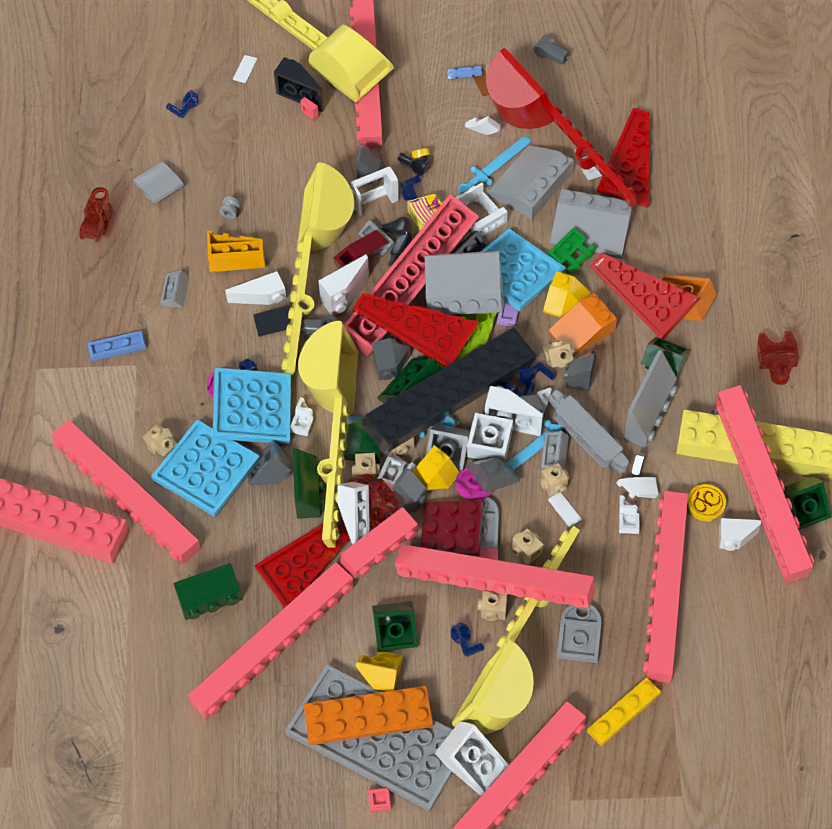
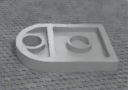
(490, 518)
(579, 635)

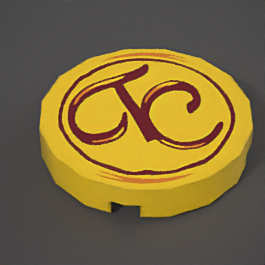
(706, 502)

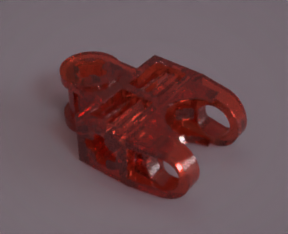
(96, 216)
(778, 356)
(378, 498)

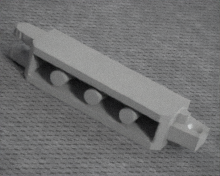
(588, 432)

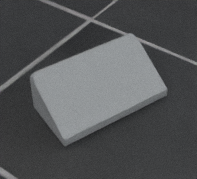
(371, 226)
(174, 289)
(555, 449)

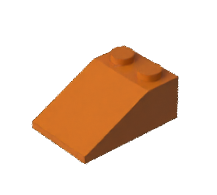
(697, 286)
(585, 324)

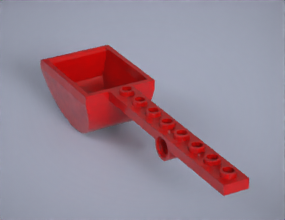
(526, 106)

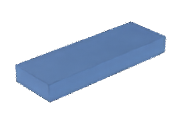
(116, 345)

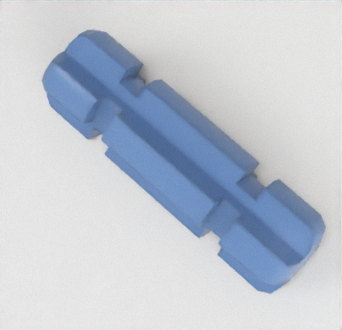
(464, 72)

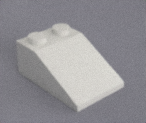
(343, 285)
(508, 405)
(471, 757)

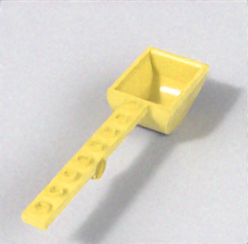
(341, 59)
(324, 215)
(330, 373)
(507, 677)

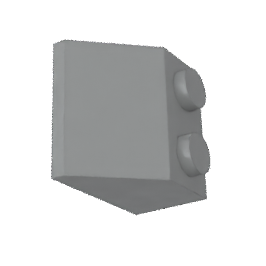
(451, 442)

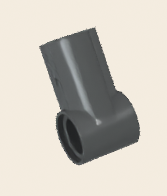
(547, 47)
(311, 325)

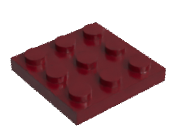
(453, 526)

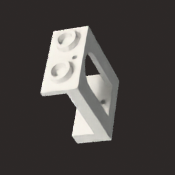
(389, 188)
(496, 216)

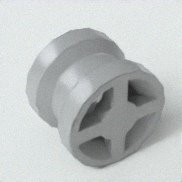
(229, 207)

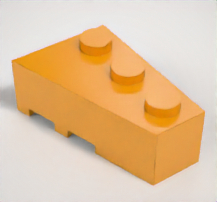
(234, 253)

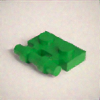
(568, 246)

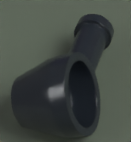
(418, 165)

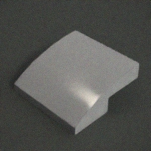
(158, 182)

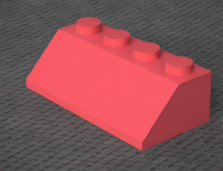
(378, 543)

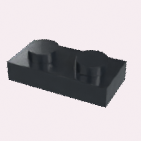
(471, 244)

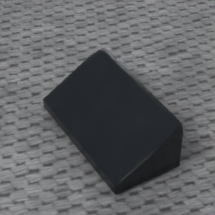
(272, 321)

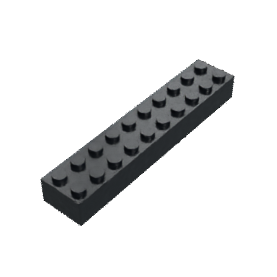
(447, 390)

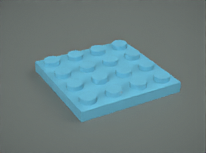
(524, 268)
(251, 406)
(205, 468)

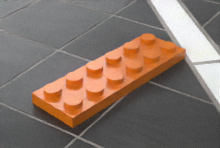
(367, 715)

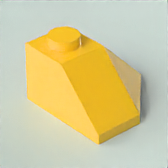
(564, 294)
(436, 470)
(380, 670)

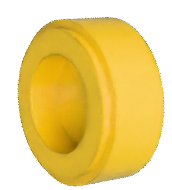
(421, 152)

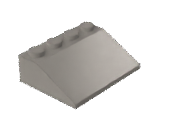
(532, 180)
(596, 217)
(464, 283)
(650, 402)

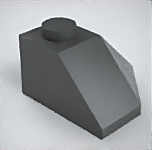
(367, 163)
(389, 357)
(580, 371)
(271, 467)
(493, 474)
(409, 492)

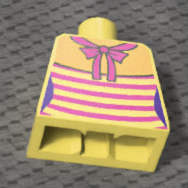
(423, 209)

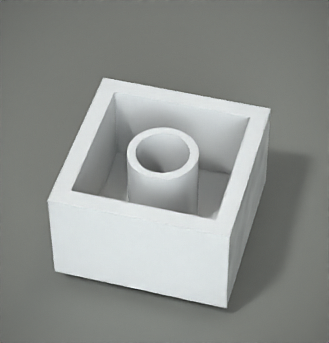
(489, 437)

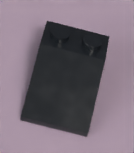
(296, 83)

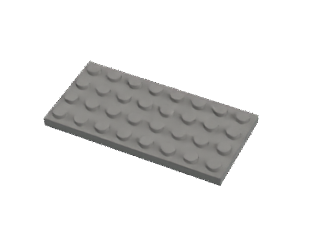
(395, 761)

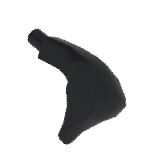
(404, 230)

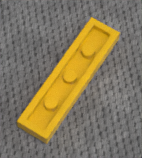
(623, 711)

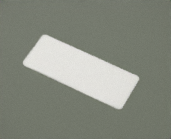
(244, 69)
(564, 509)

